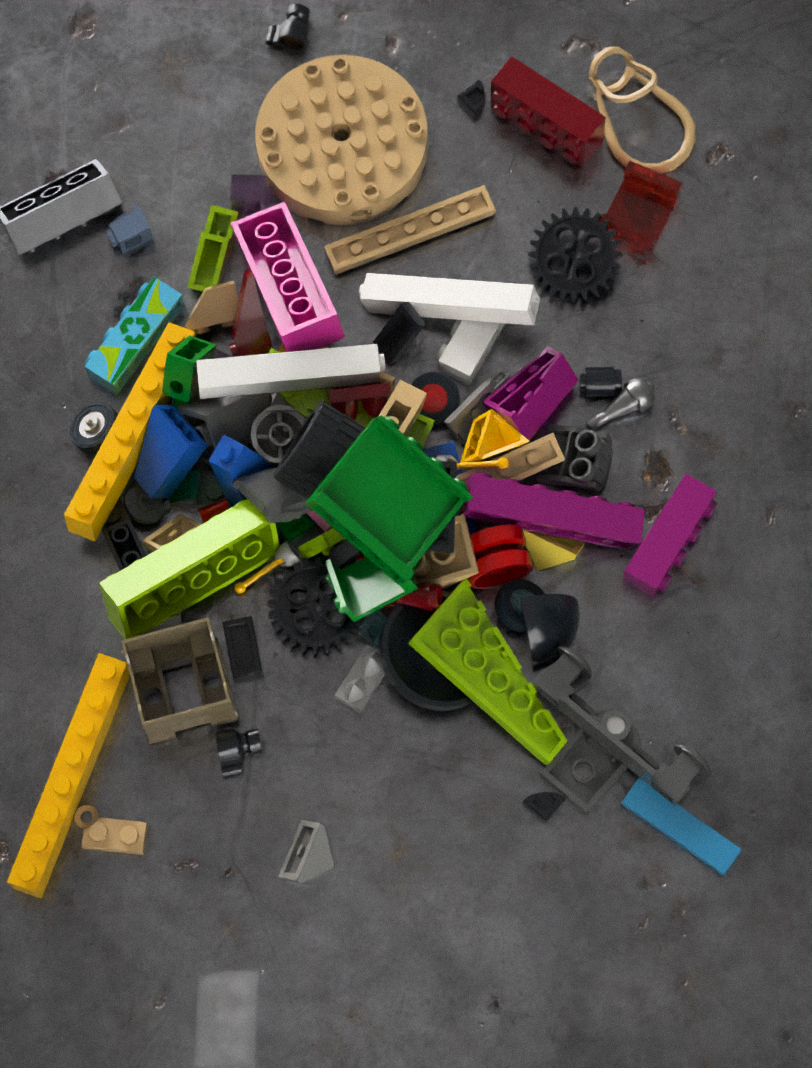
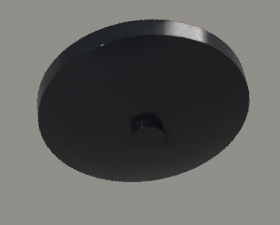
(409, 670)

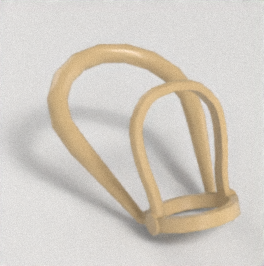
(650, 86)

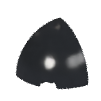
(549, 623)

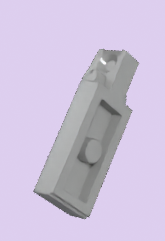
(461, 419)

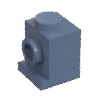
(129, 230)

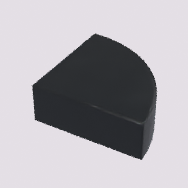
(473, 98)
(544, 804)

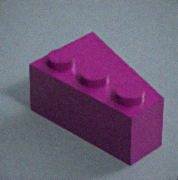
(533, 392)

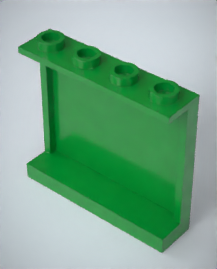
(388, 498)

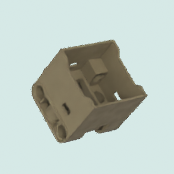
(173, 648)

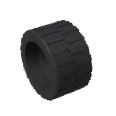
(317, 449)

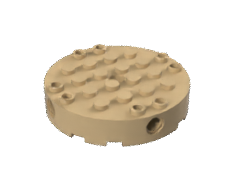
(349, 178)

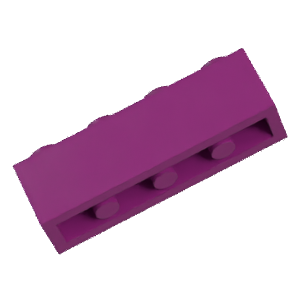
(670, 535)

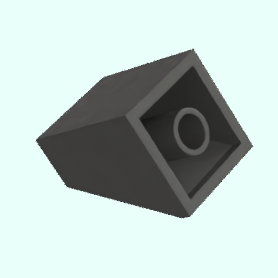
(225, 416)

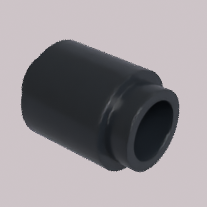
(601, 381)

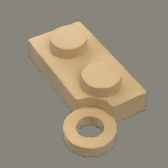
(111, 834)

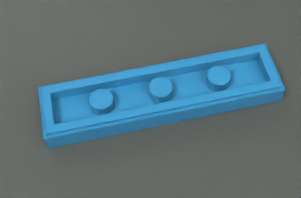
(681, 827)

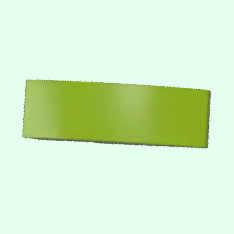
(213, 248)

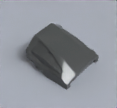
(586, 458)
(271, 496)

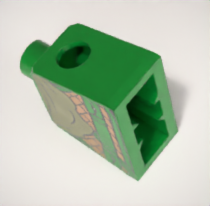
(181, 369)

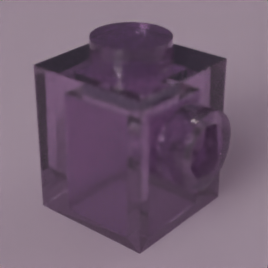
(250, 193)

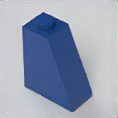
(167, 452)
(232, 461)

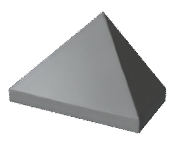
(307, 854)

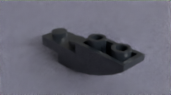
(122, 537)

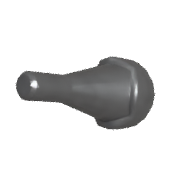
(635, 396)

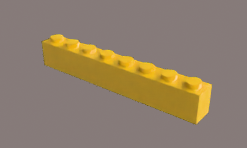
(123, 443)
(69, 776)

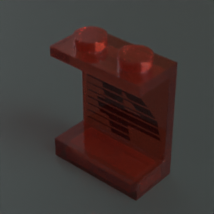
(642, 206)

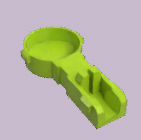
(321, 544)

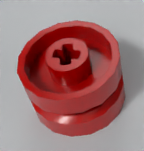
(500, 556)

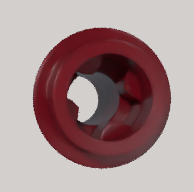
(425, 597)

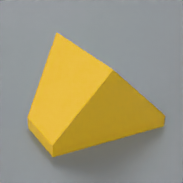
(491, 438)

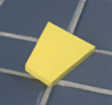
(550, 550)

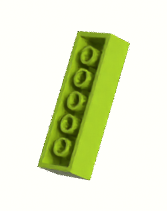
(189, 569)

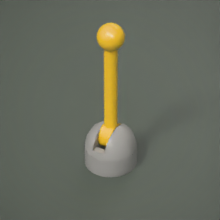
(502, 463)
(284, 556)

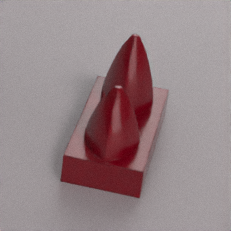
(372, 397)

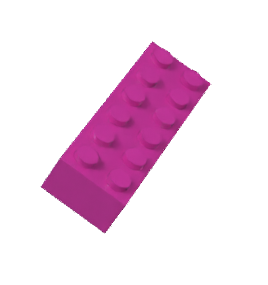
(287, 280)

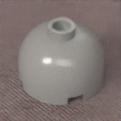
(275, 431)

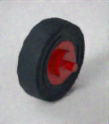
(441, 395)

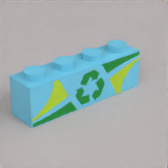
(134, 335)

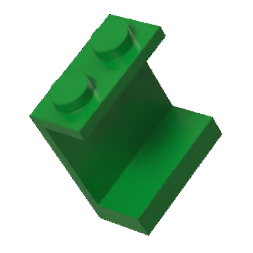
(364, 588)

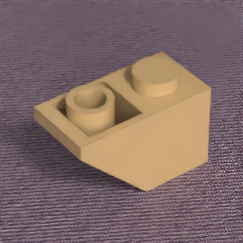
(214, 306)

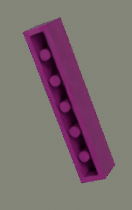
(554, 512)

